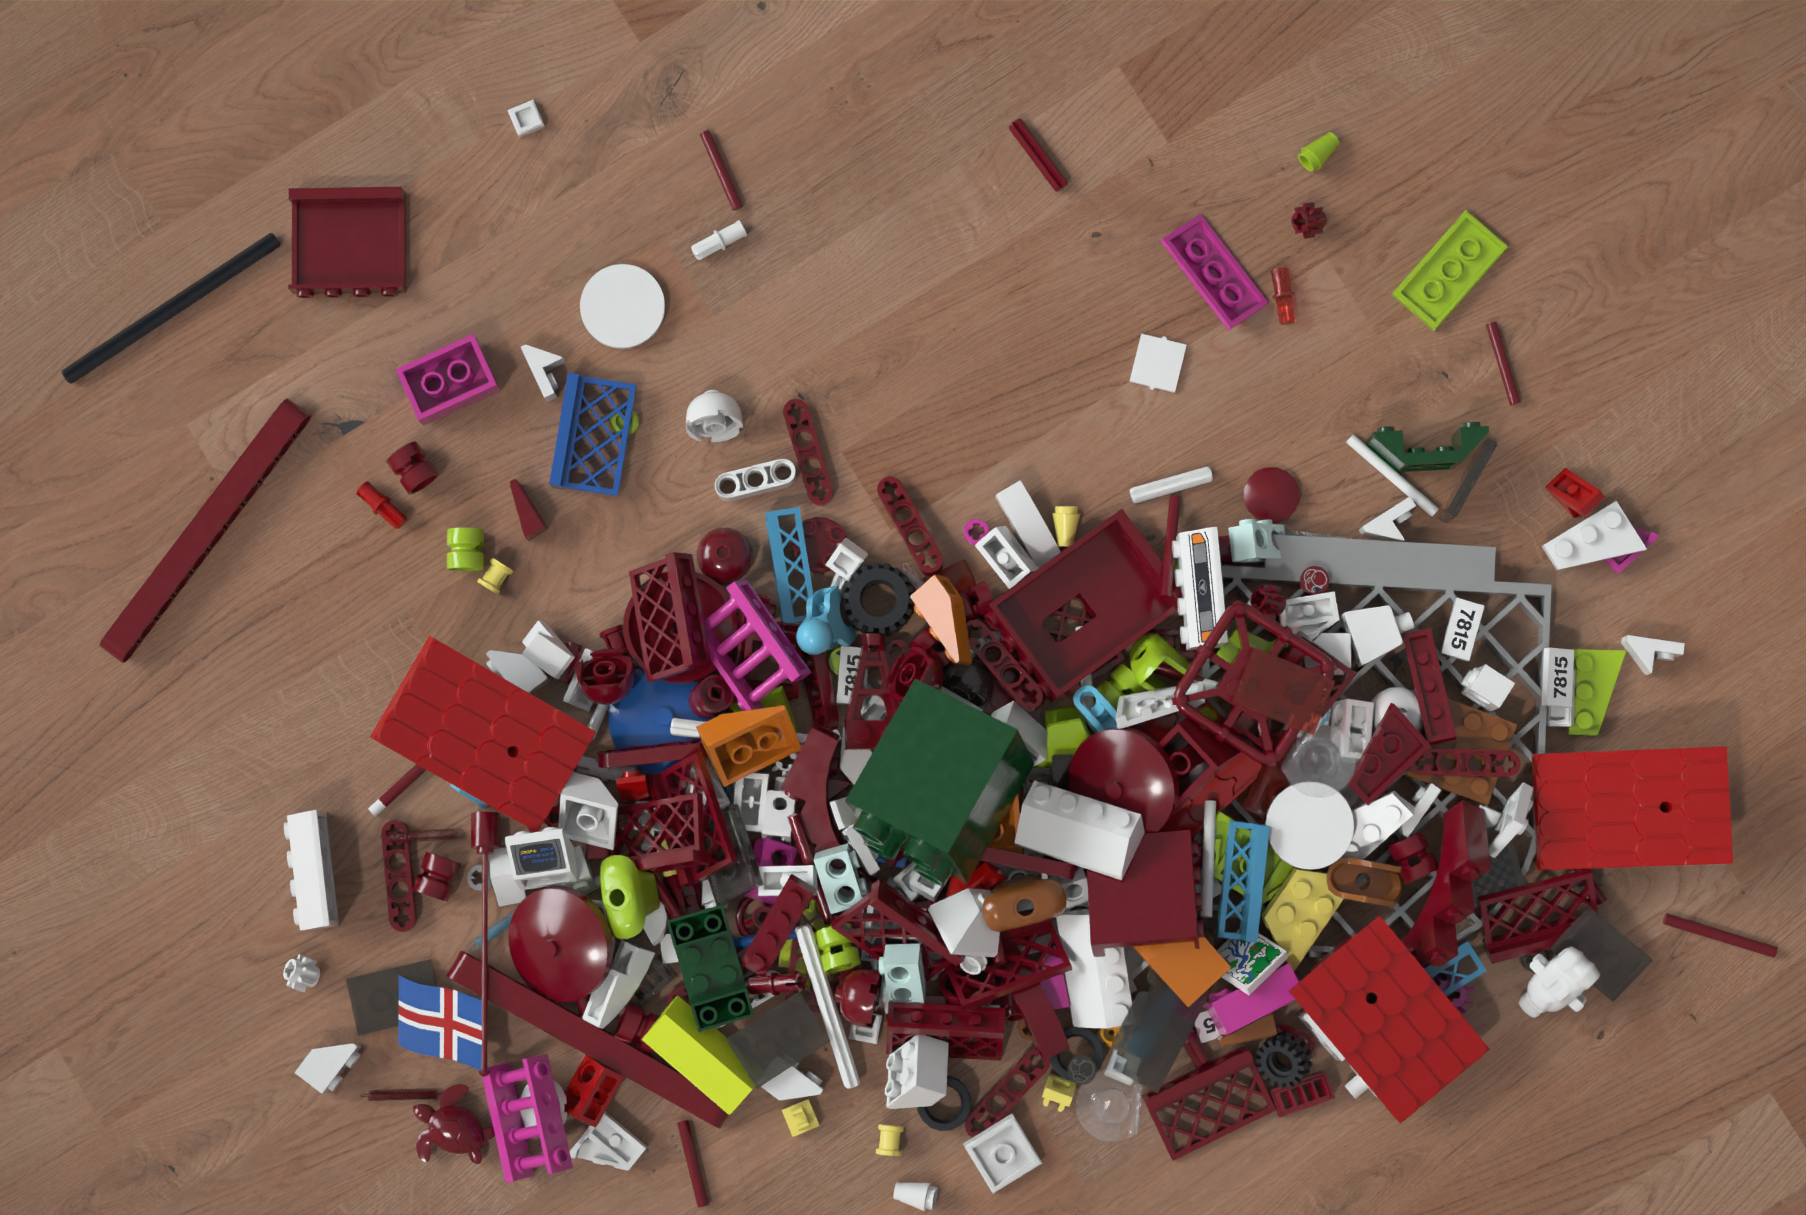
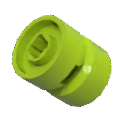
(465, 549)
(1121, 684)
(831, 940)

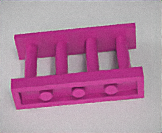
(774, 644)
(508, 1124)

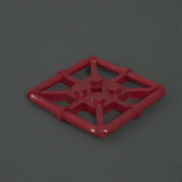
(1231, 678)

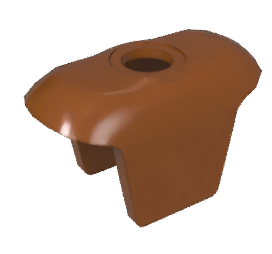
(1384, 885)
(1001, 906)

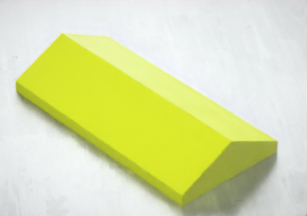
(700, 1056)

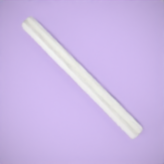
(827, 1006)

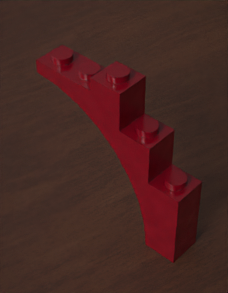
(809, 781)
(1462, 860)

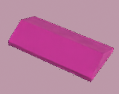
(1214, 272)

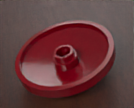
(711, 598)
(1127, 772)
(560, 944)

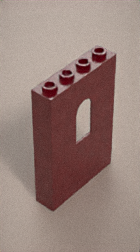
(1117, 580)

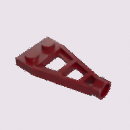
(862, 733)

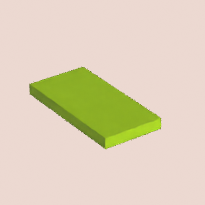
(1449, 270)

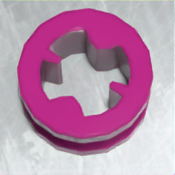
(969, 526)

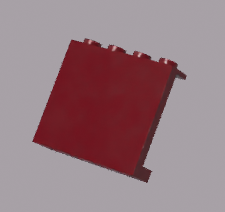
(348, 241)
(1154, 898)

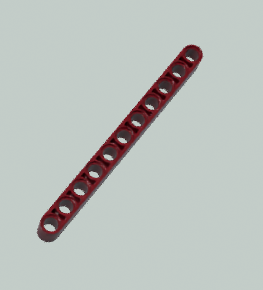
(205, 530)
(586, 1038)

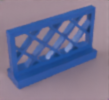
(568, 432)

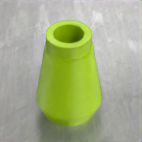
(1317, 152)

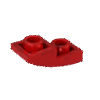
(633, 787)

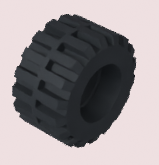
(873, 575)

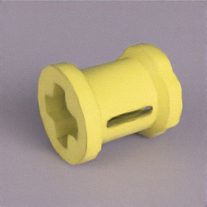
(495, 576)
(889, 1140)

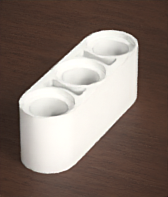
(741, 476)

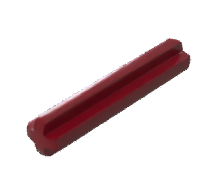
(1038, 155)

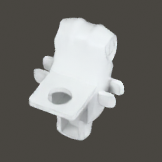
(1558, 982)

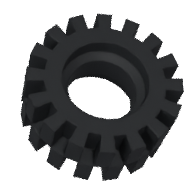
(1295, 1052)

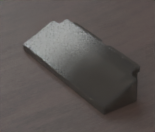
(1158, 1027)

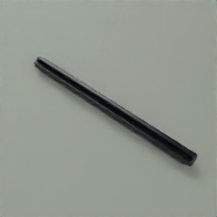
(170, 308)

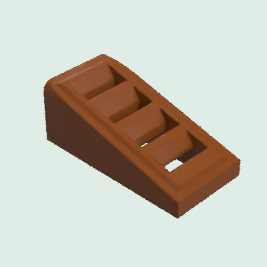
(1255, 1030)

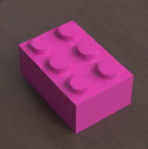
(447, 379)
(1236, 1009)

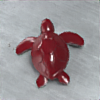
(451, 1127)

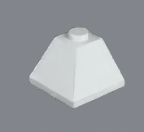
(588, 811)
(963, 925)

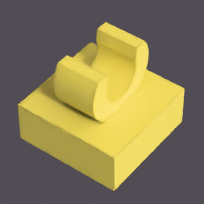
(1059, 1091)
(800, 1117)

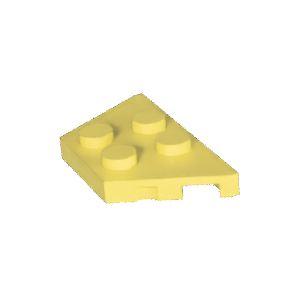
(1300, 912)

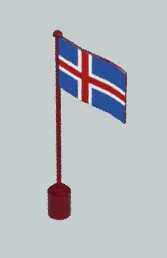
(443, 1019)

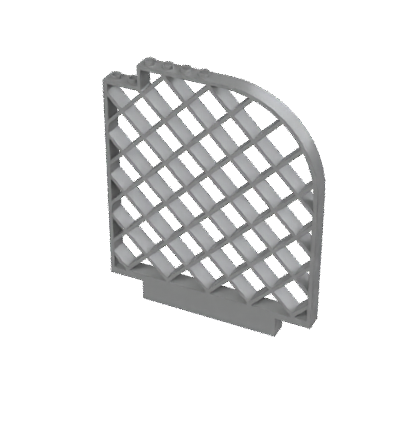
(1421, 569)

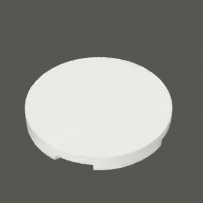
(622, 306)
(1309, 829)

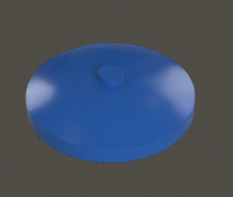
(647, 716)

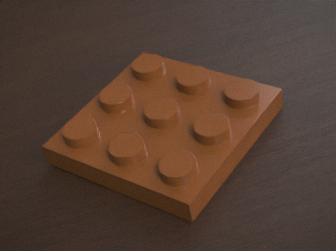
(1474, 732)

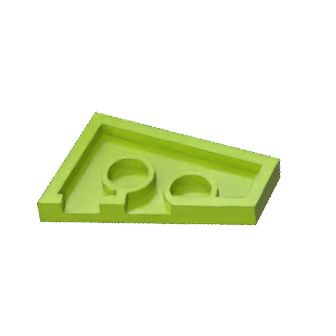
(1593, 688)

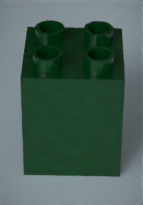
(938, 784)

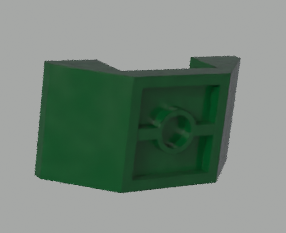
(1390, 447)
(710, 968)

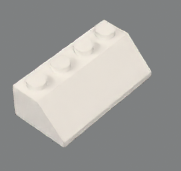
(1079, 830)
(312, 870)
(1095, 985)

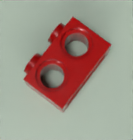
(591, 1091)

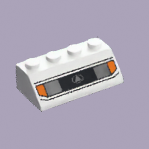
(1200, 585)

